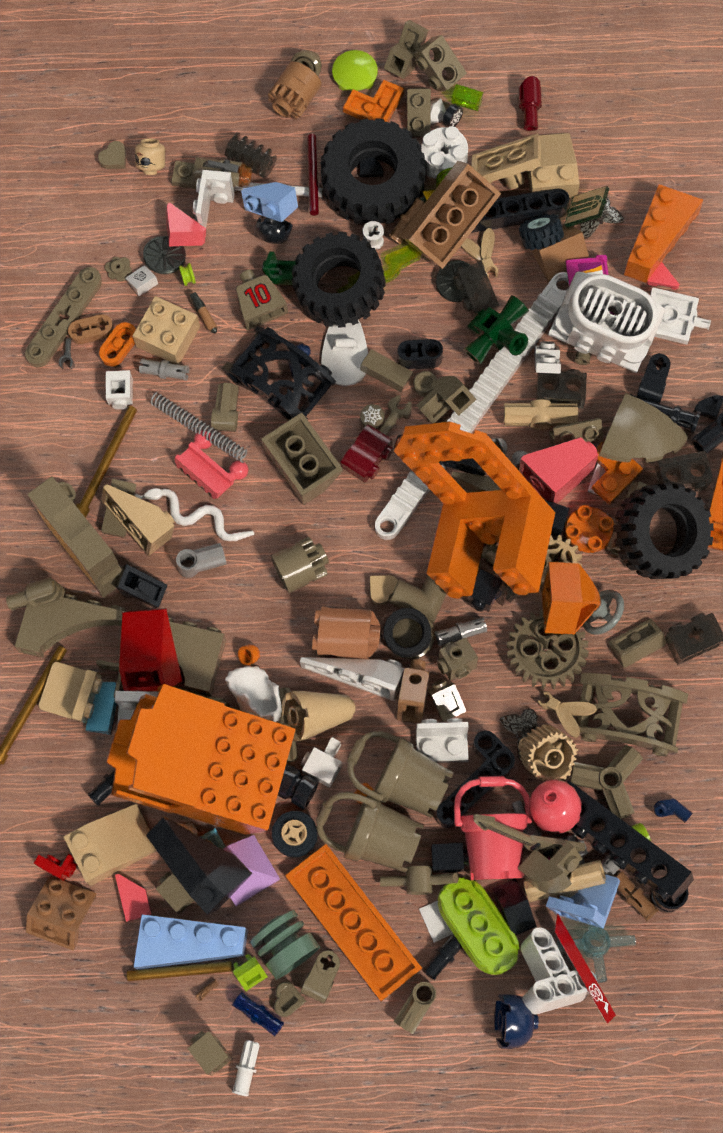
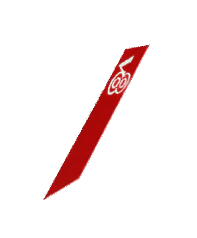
(584, 971)

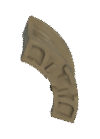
(662, 697)

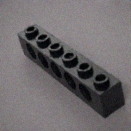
(669, 887)

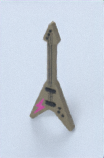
(546, 846)

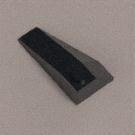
(201, 867)

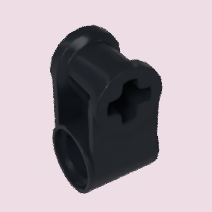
(654, 380)

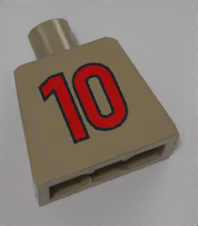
(259, 300)

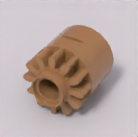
(294, 90)

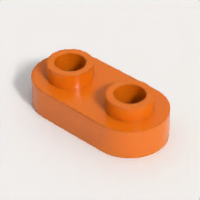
(117, 345)

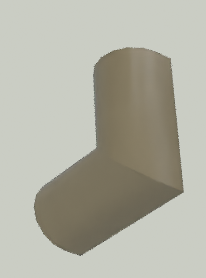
(426, 600)

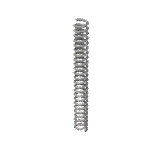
(200, 427)

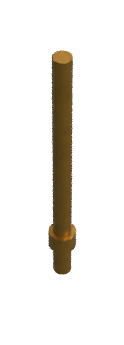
(84, 505)
(29, 706)

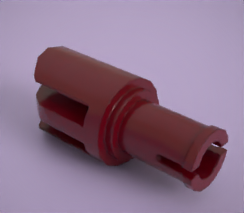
(530, 102)

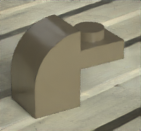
(400, 58)
(446, 394)
(551, 874)

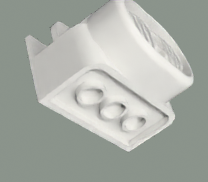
(591, 328)

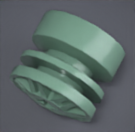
(284, 944)

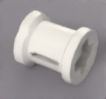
(375, 237)

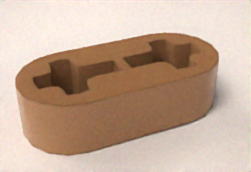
(90, 329)

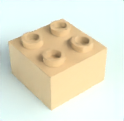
(166, 331)

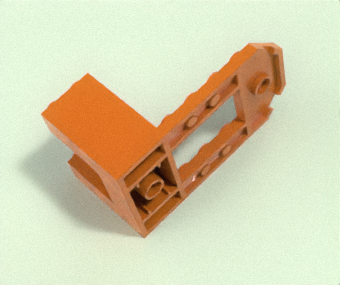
(510, 516)

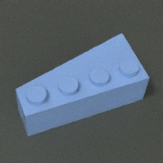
(180, 941)

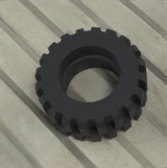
(331, 253)
(691, 525)

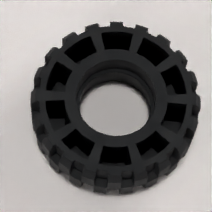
(387, 144)

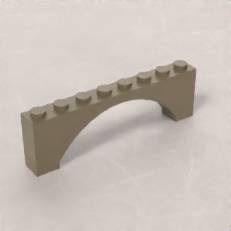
(196, 649)

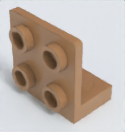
(59, 912)

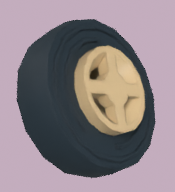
(289, 826)

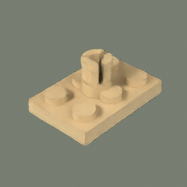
(509, 160)

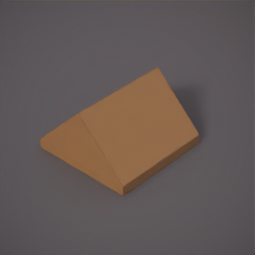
(553, 258)

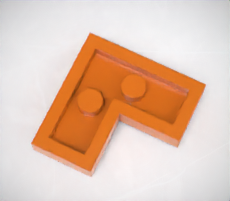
(381, 106)
(616, 478)

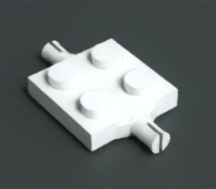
(679, 315)

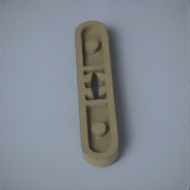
(51, 336)

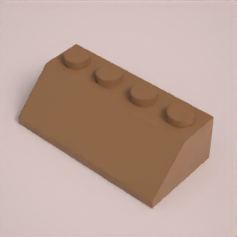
(450, 214)

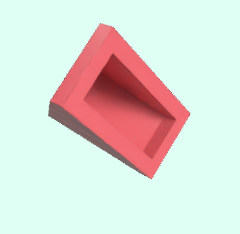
(183, 229)

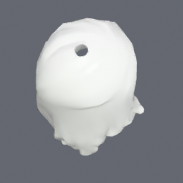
(255, 692)

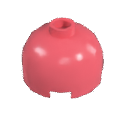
(555, 806)

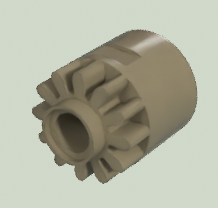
(300, 564)

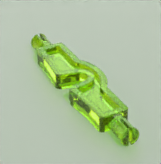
(395, 262)

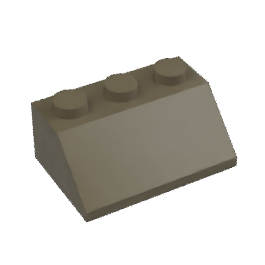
(302, 458)

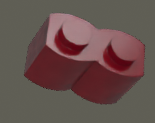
(367, 453)

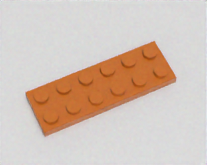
(353, 922)

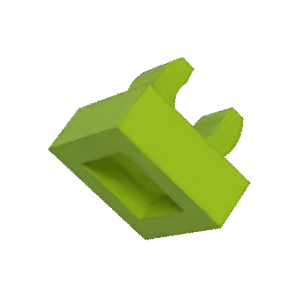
(249, 973)

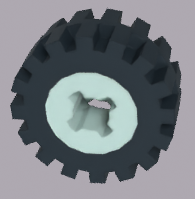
(541, 231)

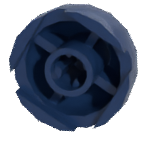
(513, 1021)

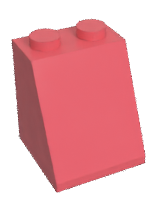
(559, 468)

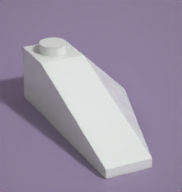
(366, 674)

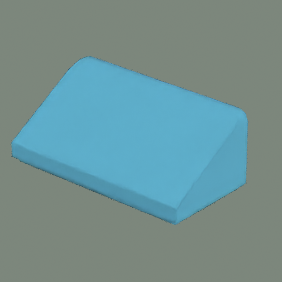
(104, 710)

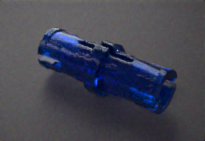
(258, 1014)

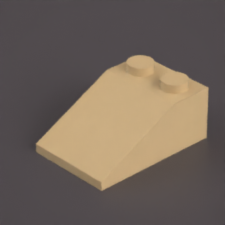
(557, 166)
(141, 519)
(110, 844)

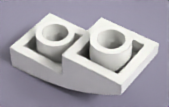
(547, 358)

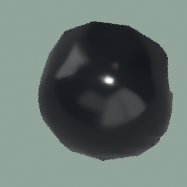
(273, 231)

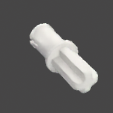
(246, 1068)

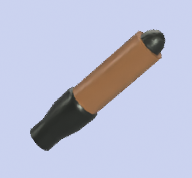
(203, 312)

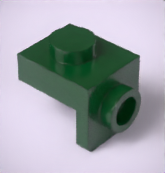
(278, 270)

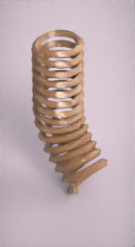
(206, 989)

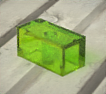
(467, 97)

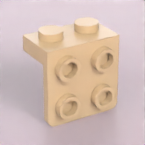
(70, 692)

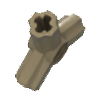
(620, 767)

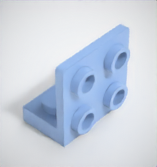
(588, 904)

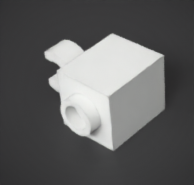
(323, 764)

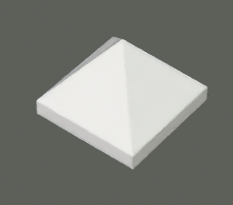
(437, 111)

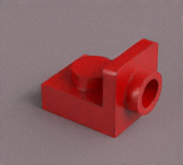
(51, 865)

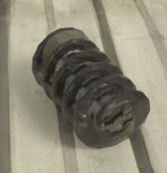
(249, 155)

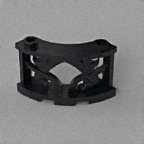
(244, 366)

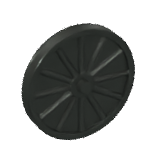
(161, 257)
(445, 283)

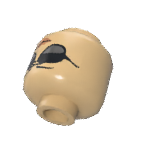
(150, 156)

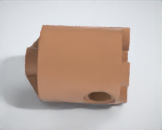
(346, 633)

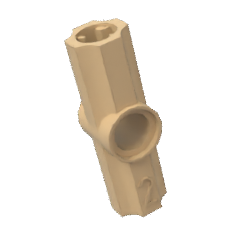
(539, 414)
(582, 877)

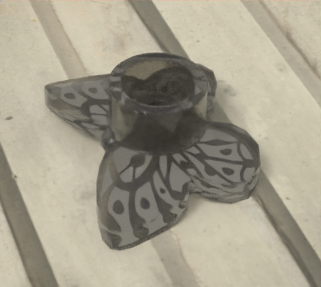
(609, 215)
(520, 724)

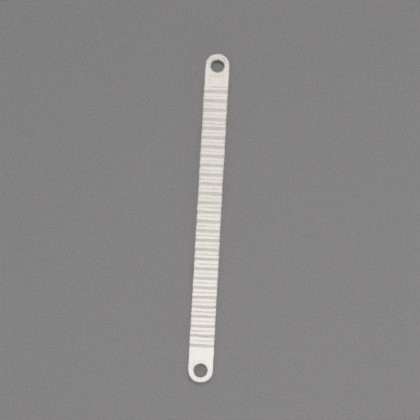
(486, 391)

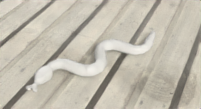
(156, 493)

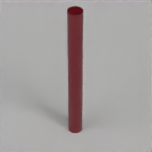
(312, 175)

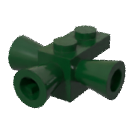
(496, 331)

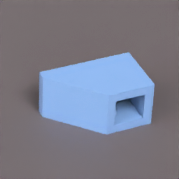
(270, 200)

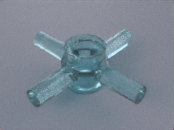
(597, 953)

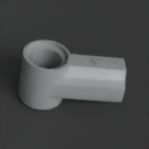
(203, 559)

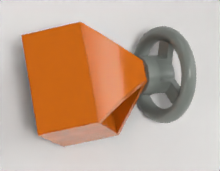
(574, 601)

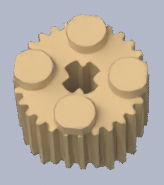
(547, 753)

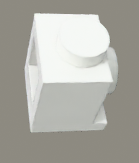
(116, 382)

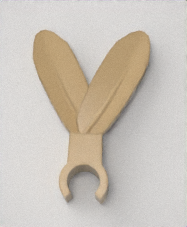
(484, 253)
(566, 711)

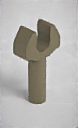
(395, 414)

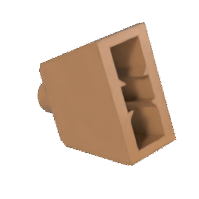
(413, 692)

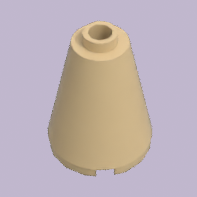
(315, 712)

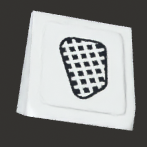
(142, 280)

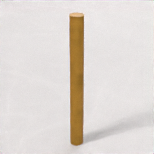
(179, 971)

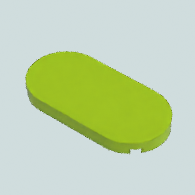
(478, 926)

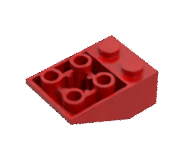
(147, 651)

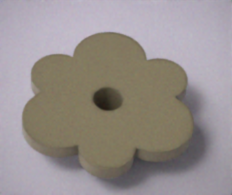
(118, 273)

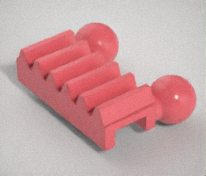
(205, 470)

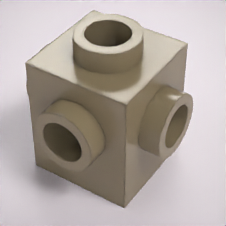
(457, 659)

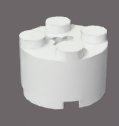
(443, 149)

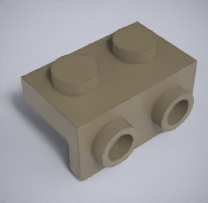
(588, 430)

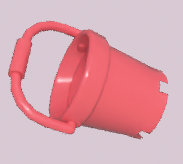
(489, 852)

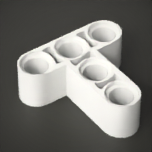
(554, 982)

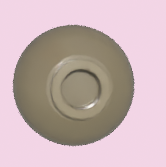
(309, 59)

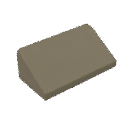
(385, 370)
(637, 643)

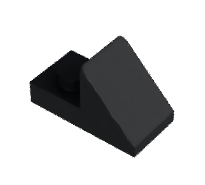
(141, 586)

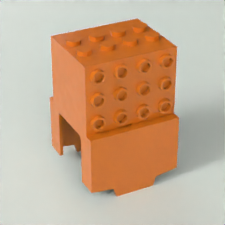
(200, 760)

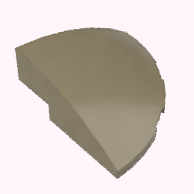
(641, 433)

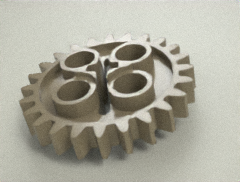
(533, 665)

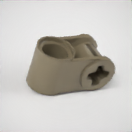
(320, 981)

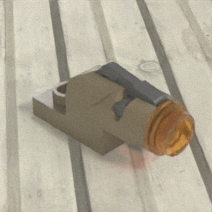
(186, 173)

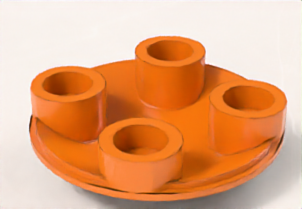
(589, 529)

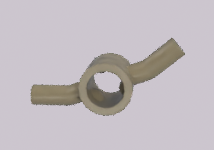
(418, 880)

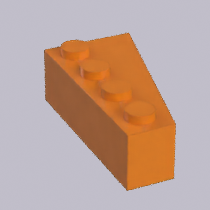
(663, 226)

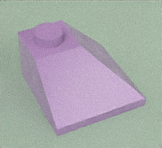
(255, 859)

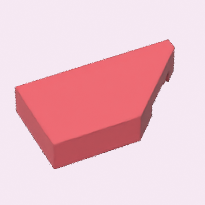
(663, 278)
(133, 899)

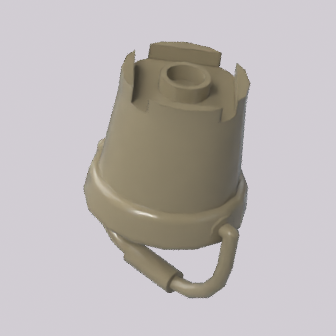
(407, 778)
(377, 835)

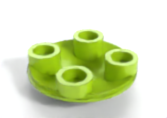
(354, 70)

